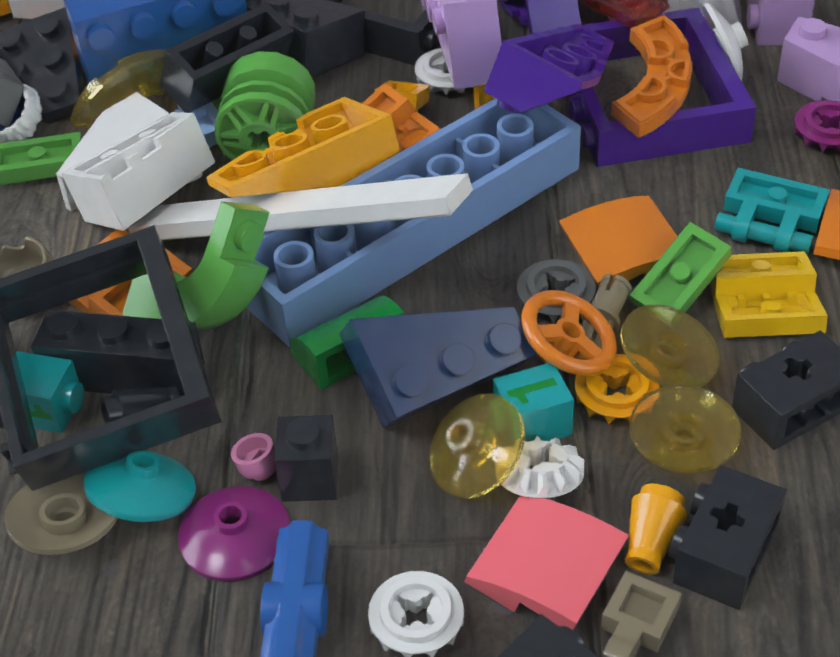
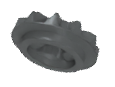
(561, 276)

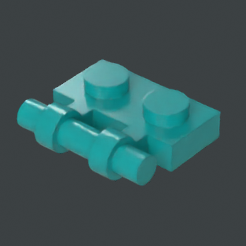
(773, 200)

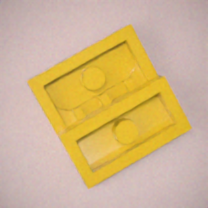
(768, 296)

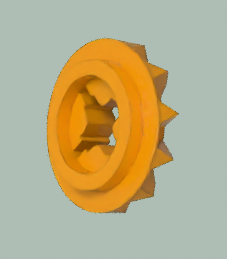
(592, 390)

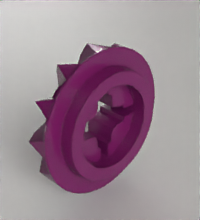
(816, 124)

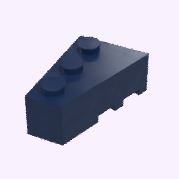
(431, 357)

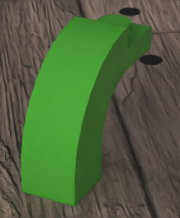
(224, 278)

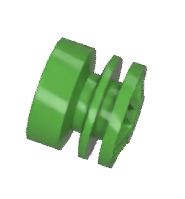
(260, 98)

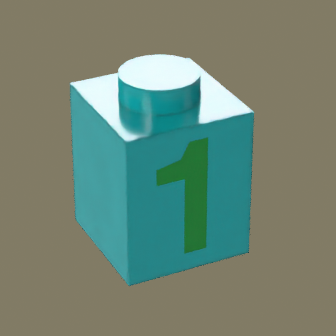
(50, 390)
(541, 401)

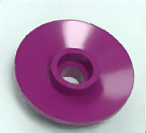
(237, 549)

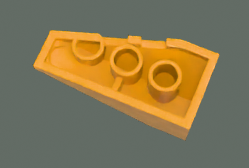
(324, 152)

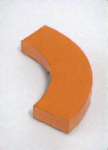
(666, 80)

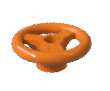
(566, 340)

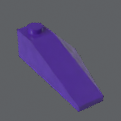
(547, 67)

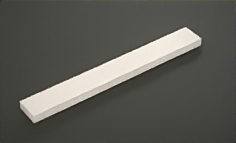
(320, 207)

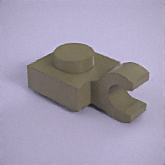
(638, 615)

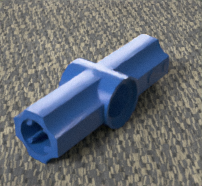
(297, 598)

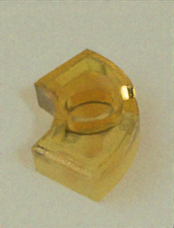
(133, 74)

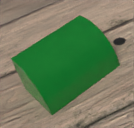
(322, 350)

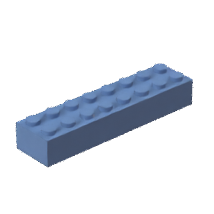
(335, 268)

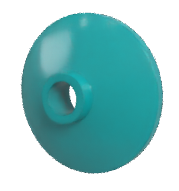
(141, 487)

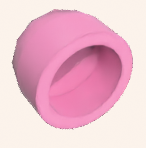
(254, 456)

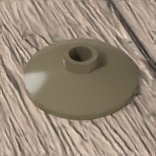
(55, 518)

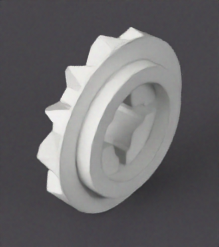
(431, 71)
(554, 473)
(414, 592)

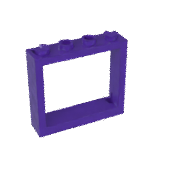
(722, 124)

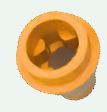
(653, 522)

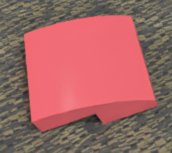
(547, 559)

